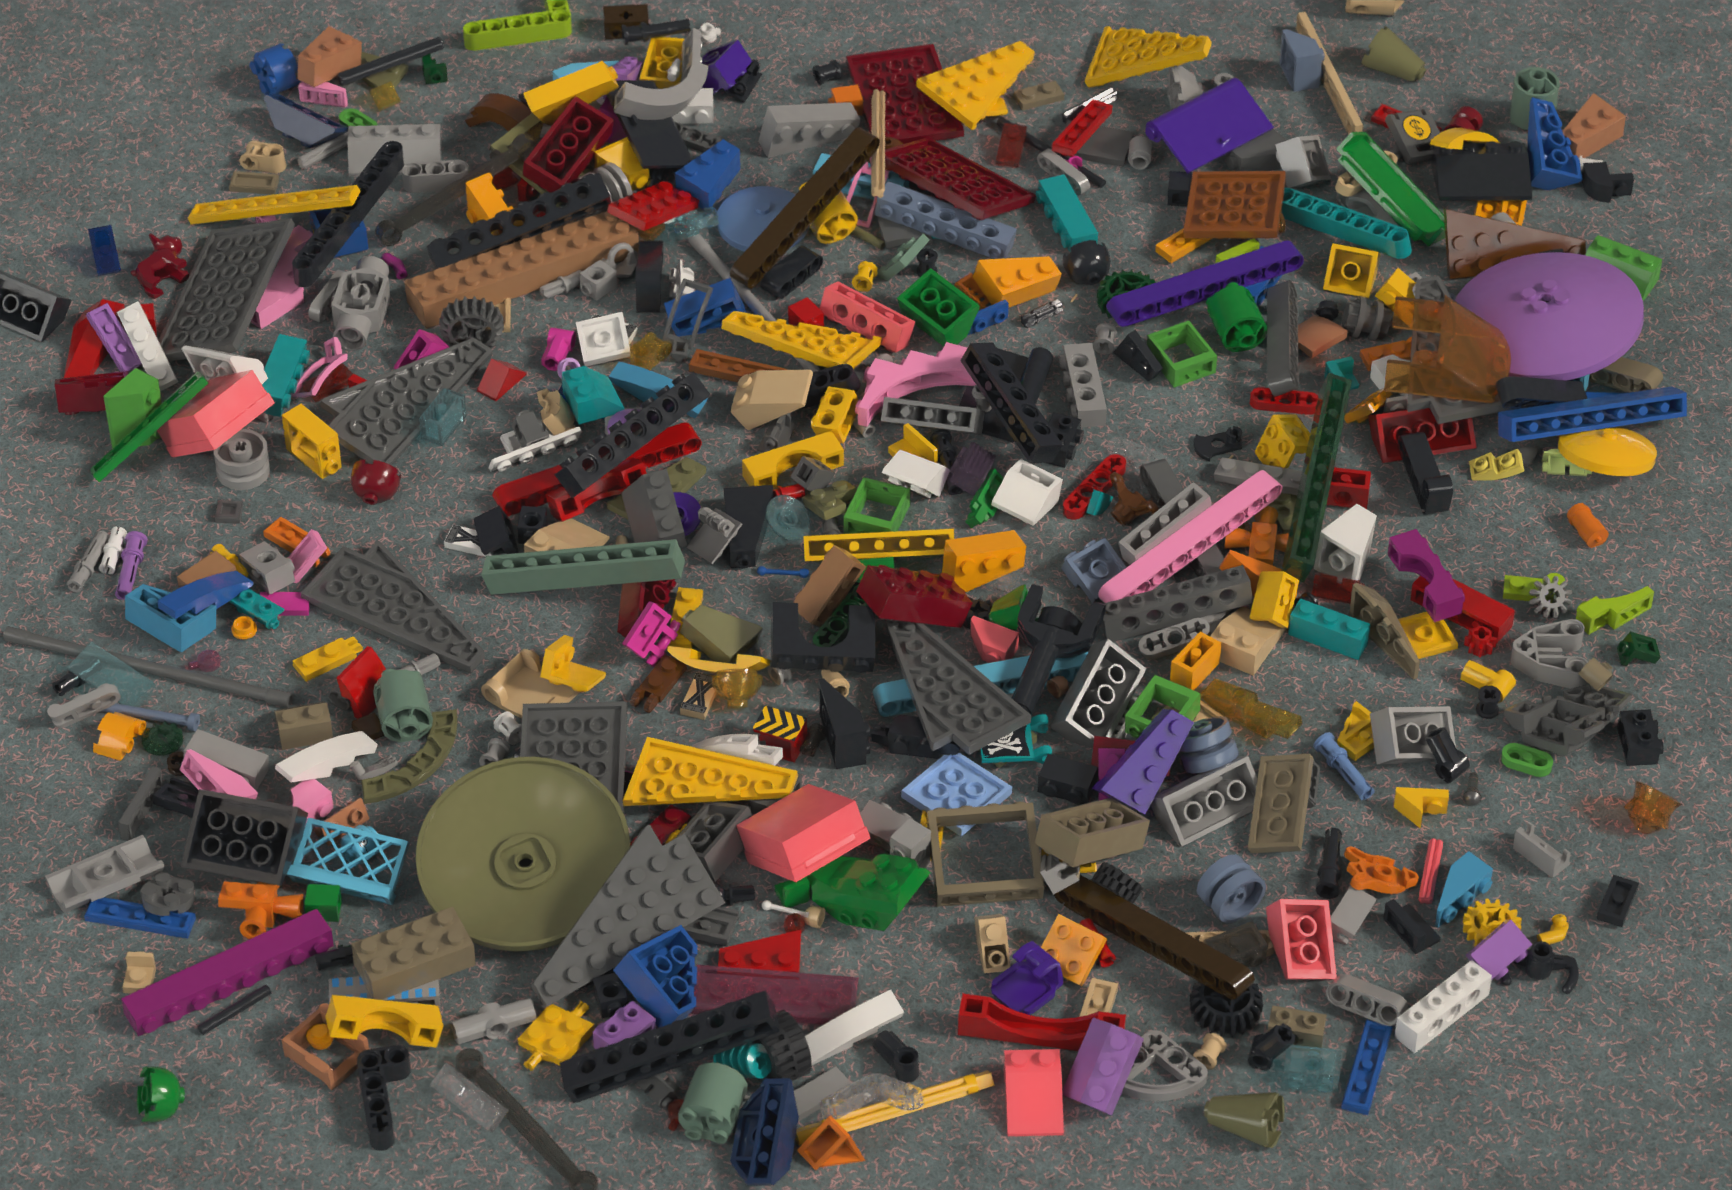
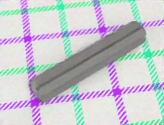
(323, 151)

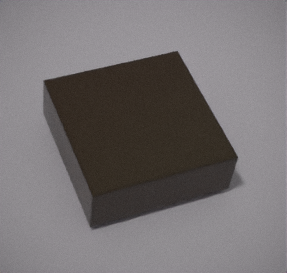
(369, 725)

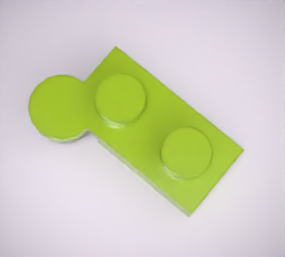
(1518, 587)

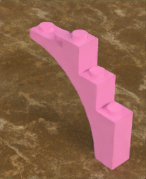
(281, 292)
(913, 374)

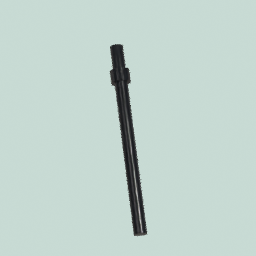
(1038, 144)

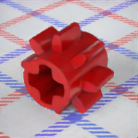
(1480, 641)

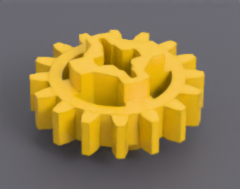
(1487, 919)

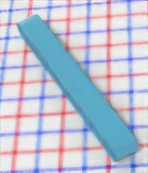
(896, 699)

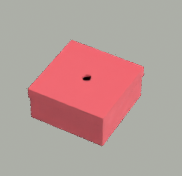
(215, 414)
(802, 832)

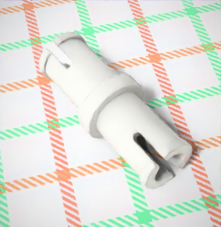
(112, 550)

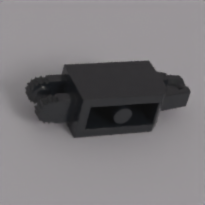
(908, 738)

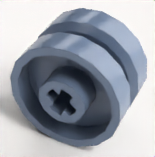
(1208, 745)
(1231, 888)

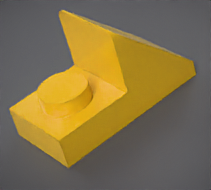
(1416, 801)

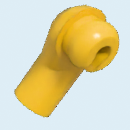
(1557, 931)

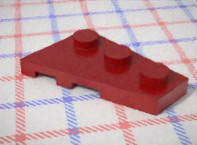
(769, 953)

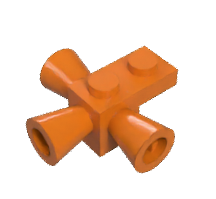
(1262, 538)
(260, 905)

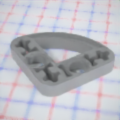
(1160, 1054)

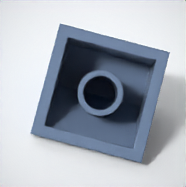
(1301, 60)

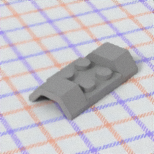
(103, 874)

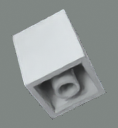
(1346, 544)

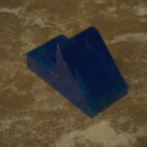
(104, 250)

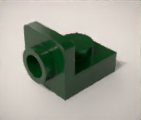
(433, 72)
(1638, 647)

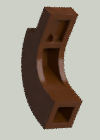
(498, 109)

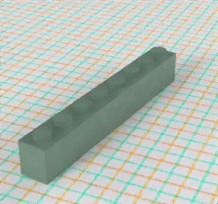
(583, 567)

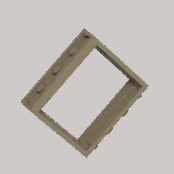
(984, 891)

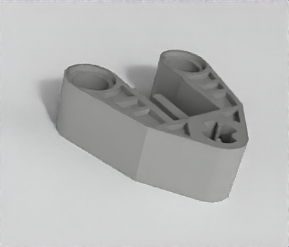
(1540, 653)

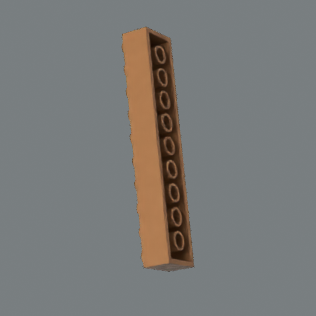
(519, 266)

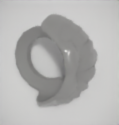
(627, 266)

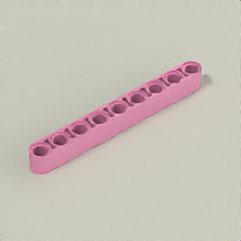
(1193, 538)

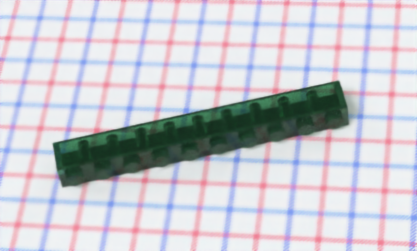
(1316, 477)

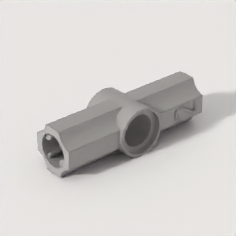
(493, 1021)

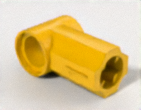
(1482, 676)

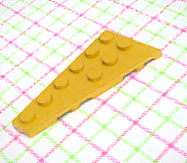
(806, 341)
(692, 775)

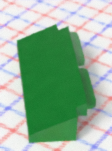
(1391, 188)

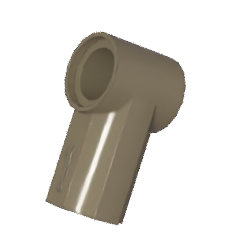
(1596, 673)

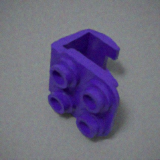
(1028, 983)

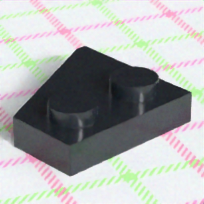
(1138, 356)

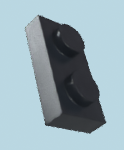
(1617, 901)

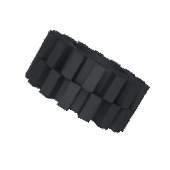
(1117, 882)

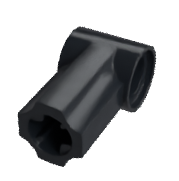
(1450, 761)
(1269, 1046)
(898, 1055)

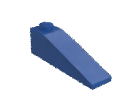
(1548, 150)

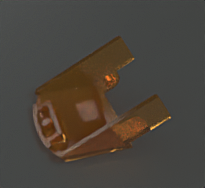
(1468, 358)

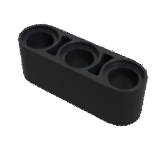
(791, 271)
(838, 376)

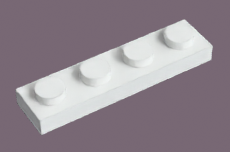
(147, 345)

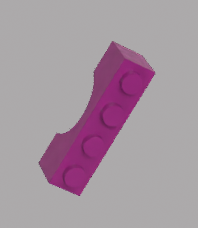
(1412, 554)

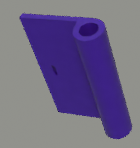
(1199, 125)

